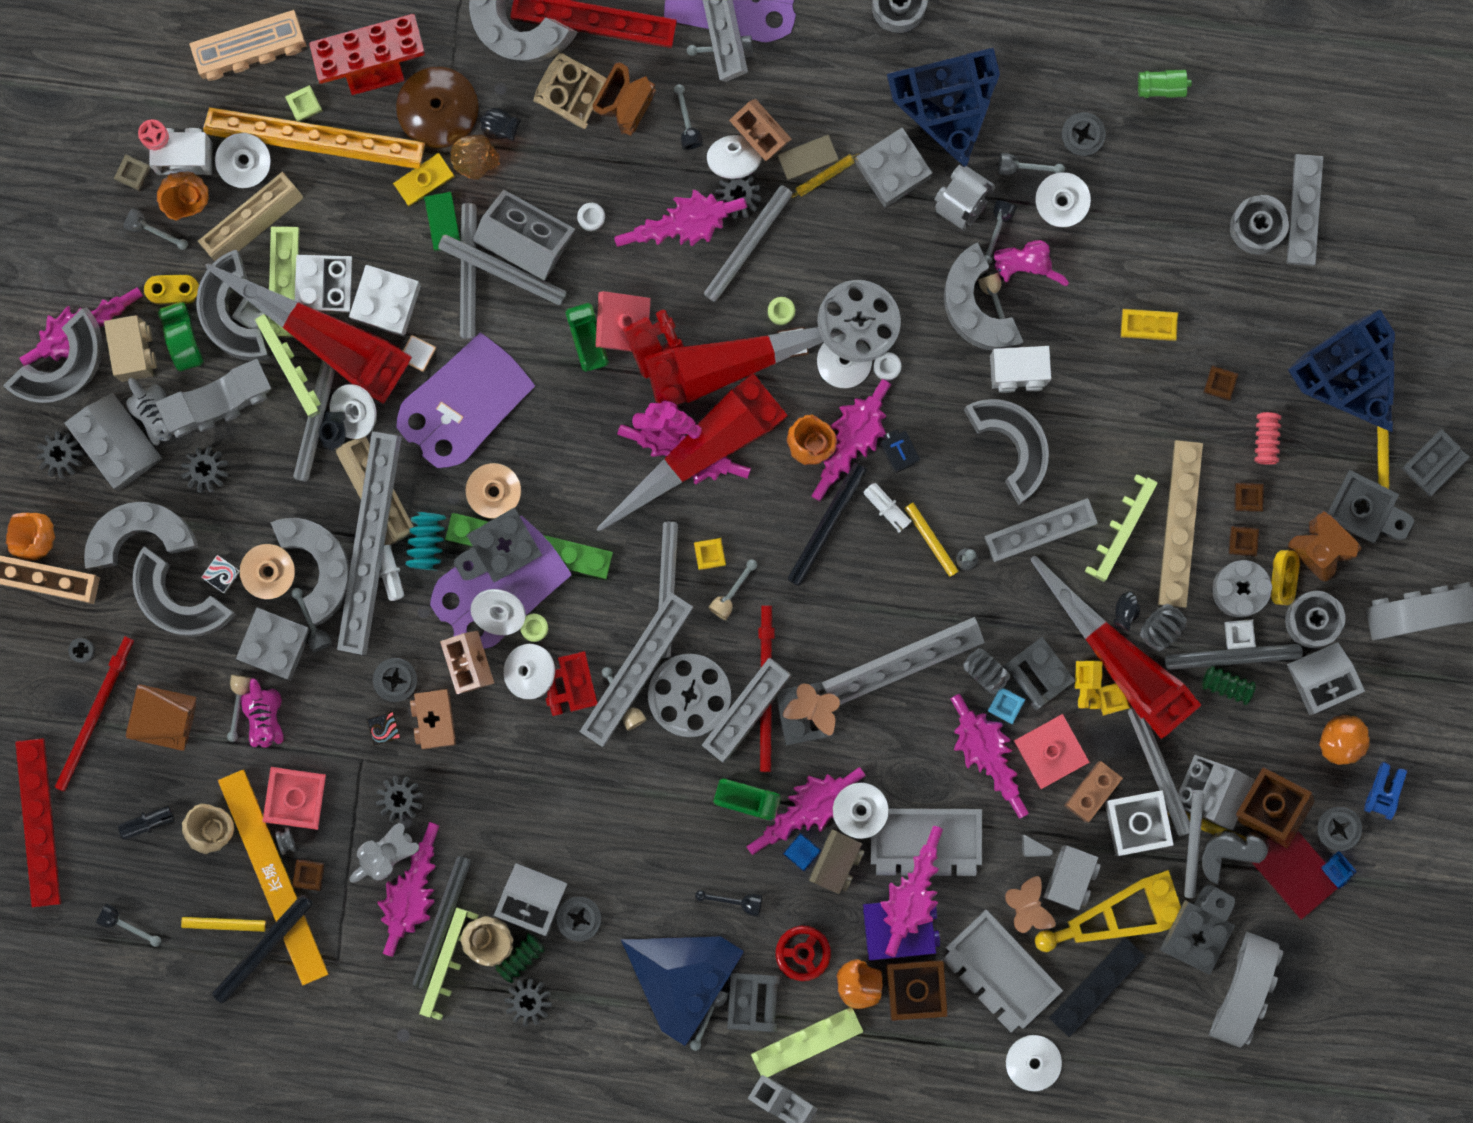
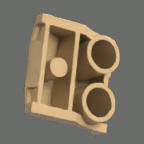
(569, 89)

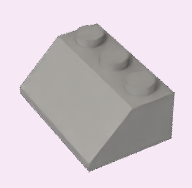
(523, 234)
(113, 441)

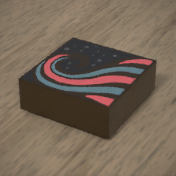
(383, 728)

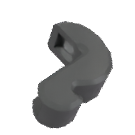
(1232, 846)

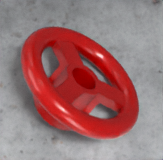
(782, 952)

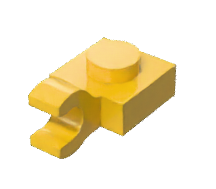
(1088, 679)

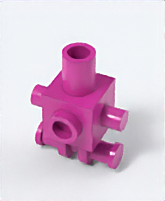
(666, 422)

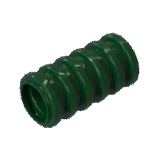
(1228, 685)
(520, 958)

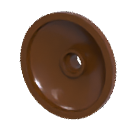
(440, 125)

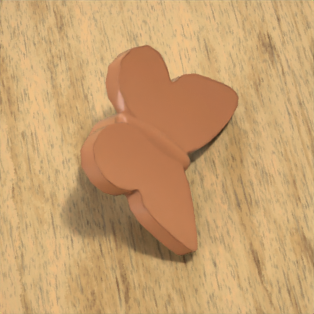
(813, 707)
(1028, 906)

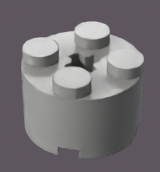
(897, 18)
(963, 197)
(1273, 229)
(1257, 588)
(1322, 605)

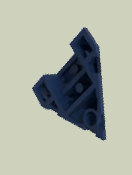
(948, 98)
(1353, 370)
(681, 978)

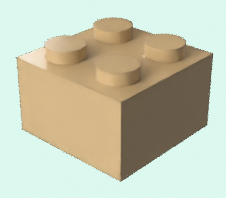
(130, 348)

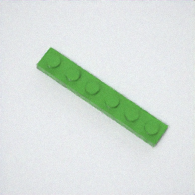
(574, 555)

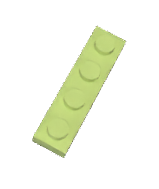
(283, 252)
(294, 375)

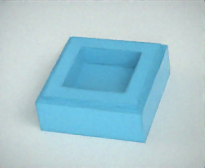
(1006, 705)

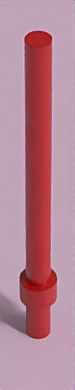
(766, 634)
(116, 665)

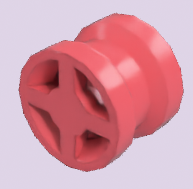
(151, 129)

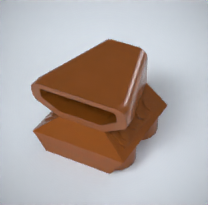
(624, 100)
(1324, 546)
(161, 717)

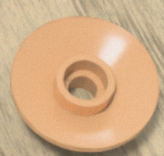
(493, 476)
(253, 573)

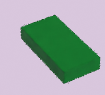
(441, 217)

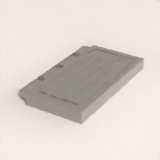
(909, 830)
(1003, 970)

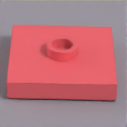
(616, 313)
(1051, 751)
(294, 798)

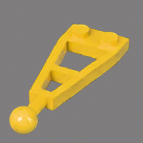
(1161, 899)

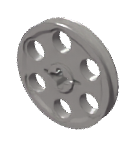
(852, 330)
(683, 683)

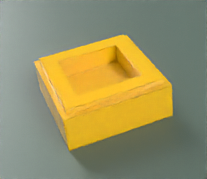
(709, 554)
(1112, 699)

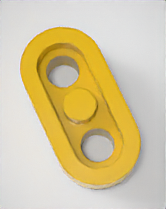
(171, 289)
(1285, 577)

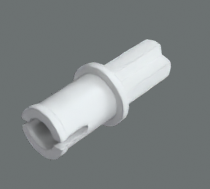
(887, 507)
(390, 575)

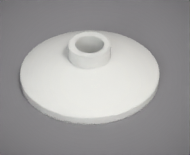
(733, 157)
(241, 174)
(1065, 186)
(839, 374)
(347, 400)
(498, 612)
(540, 671)
(846, 815)
(1019, 1058)

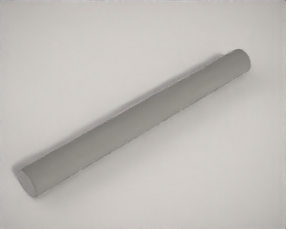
(1193, 844)

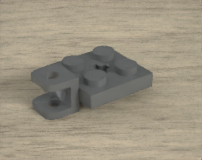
(1381, 513)
(485, 553)
(1208, 916)

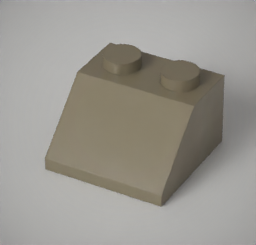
(836, 861)

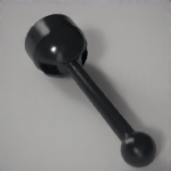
(750, 903)

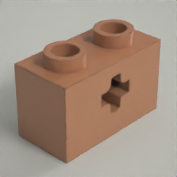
(760, 129)
(467, 662)
(443, 732)
(1093, 791)

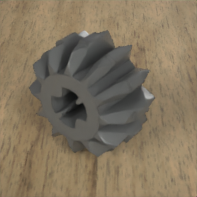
(744, 186)
(54, 464)
(199, 478)
(1163, 627)
(986, 671)
(391, 804)
(524, 1011)

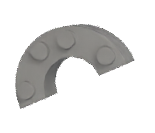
(502, 38)
(965, 314)
(214, 316)
(78, 370)
(214, 401)
(1025, 434)
(131, 519)
(331, 560)
(156, 604)
(1421, 612)
(1247, 991)

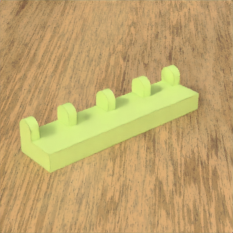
(1123, 530)
(444, 962)
(807, 1042)

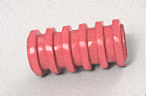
(1267, 438)

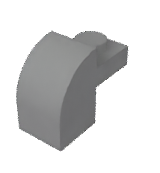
(781, 1101)

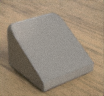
(1031, 848)

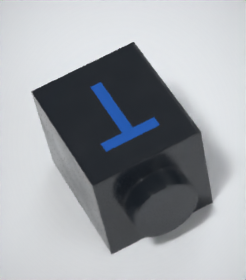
(899, 451)

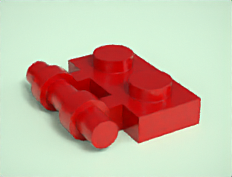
(644, 341)
(577, 683)

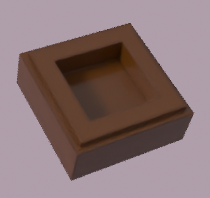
(1220, 383)
(1248, 497)
(1243, 541)
(308, 875)

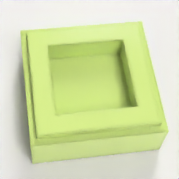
(303, 103)

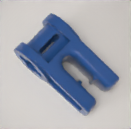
(1390, 800)

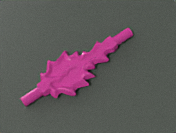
(691, 219)
(55, 341)
(858, 431)
(664, 447)
(984, 745)
(812, 806)
(408, 900)
(911, 902)

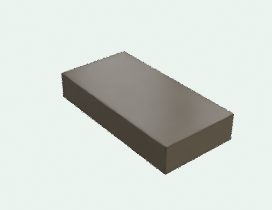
(808, 157)

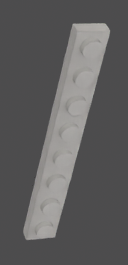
(369, 543)

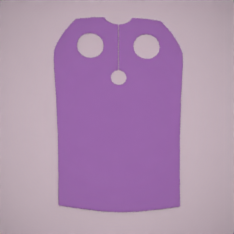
(749, 15)
(476, 383)
(528, 584)

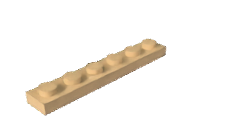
(1180, 523)

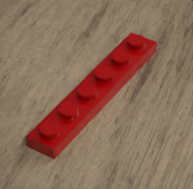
(598, 20)
(38, 822)

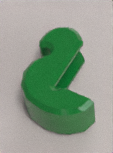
(583, 329)
(180, 337)
(747, 799)

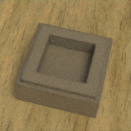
(132, 172)

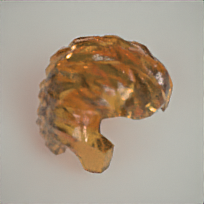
(474, 156)

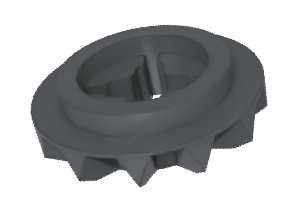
(1079, 122)
(387, 669)
(1352, 830)
(591, 914)

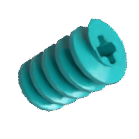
(425, 541)

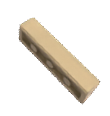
(251, 217)
(354, 460)

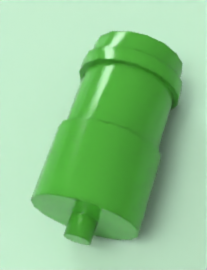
(1168, 84)

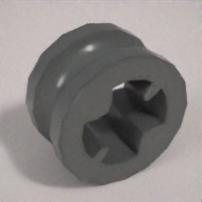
(76, 644)
(285, 841)

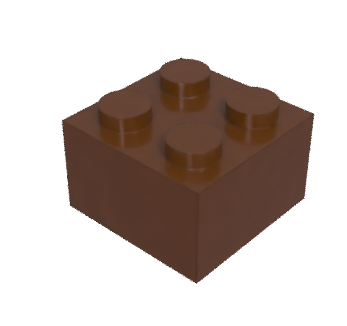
(1275, 807)
(916, 990)

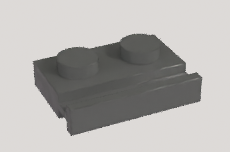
(1435, 462)

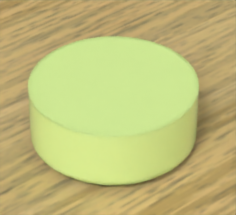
(781, 311)
(534, 628)

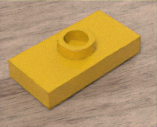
(424, 180)
(1149, 325)

